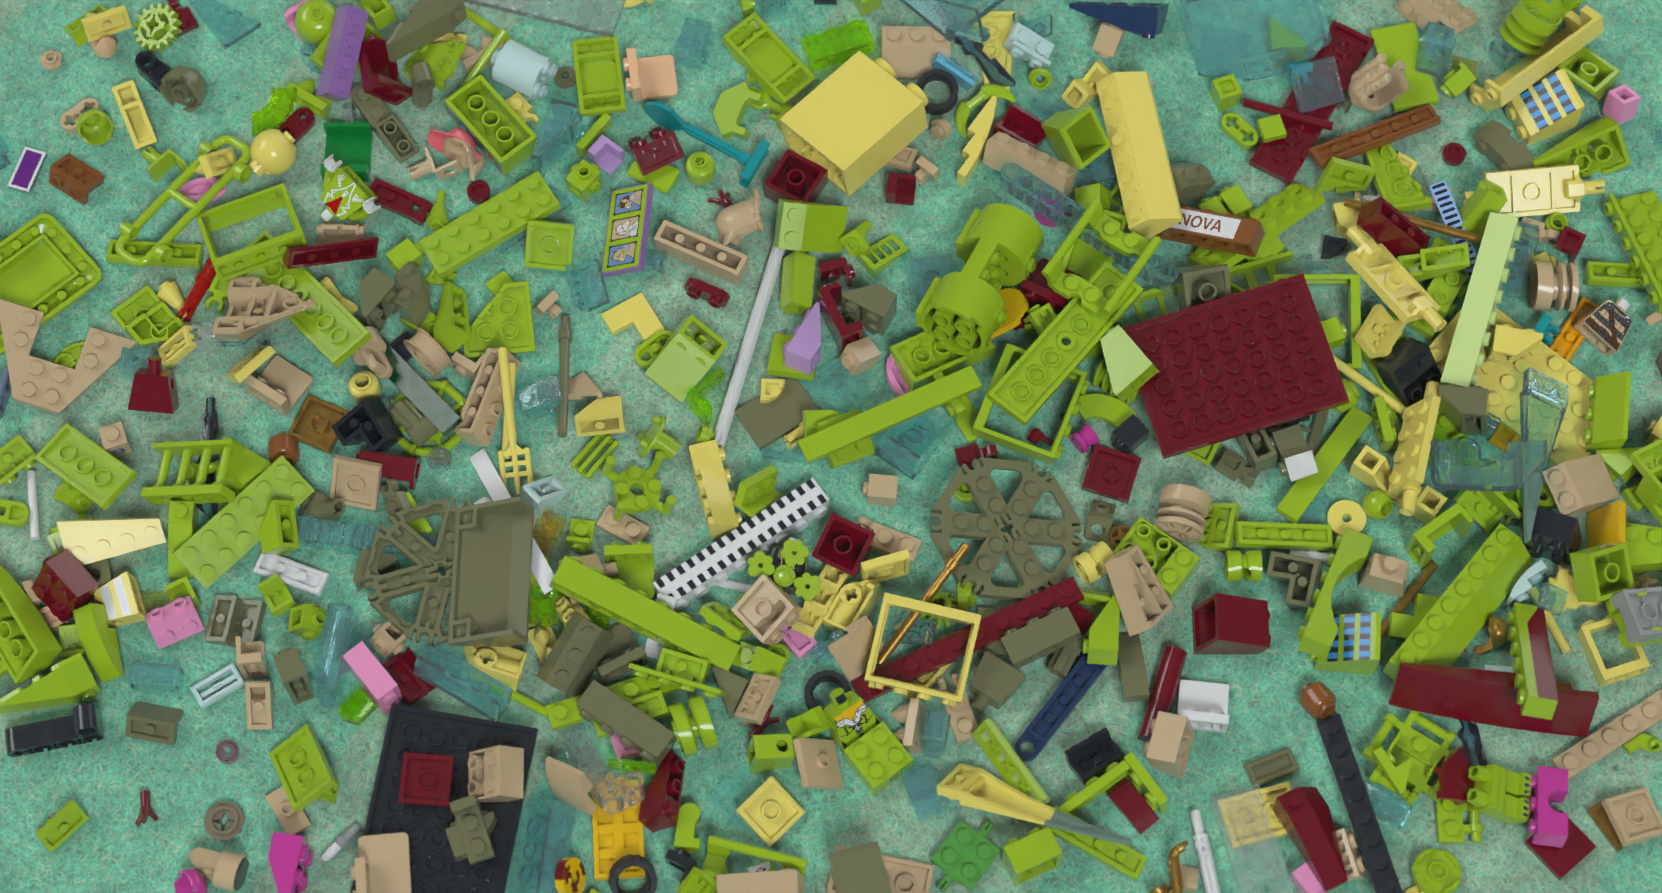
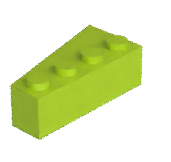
(1644, 548)

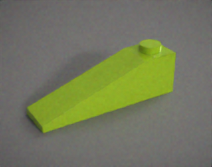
(1593, 148)
(67, 684)

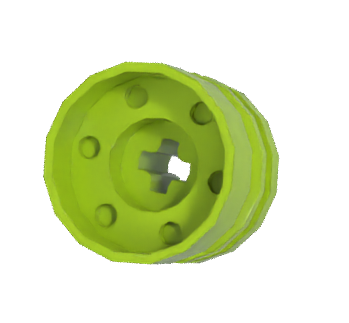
(1530, 25)

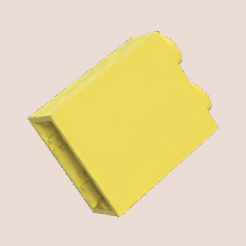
(856, 121)

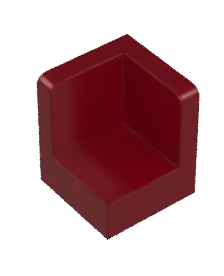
(901, 189)
(1570, 242)

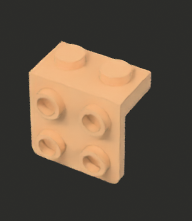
(650, 76)

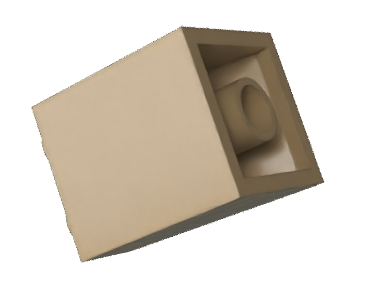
(1581, 485)

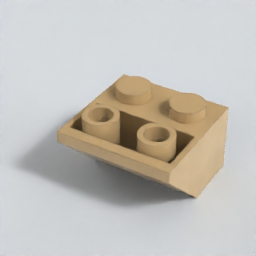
(496, 774)

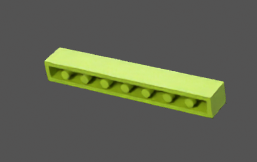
(642, 614)

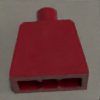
(154, 389)

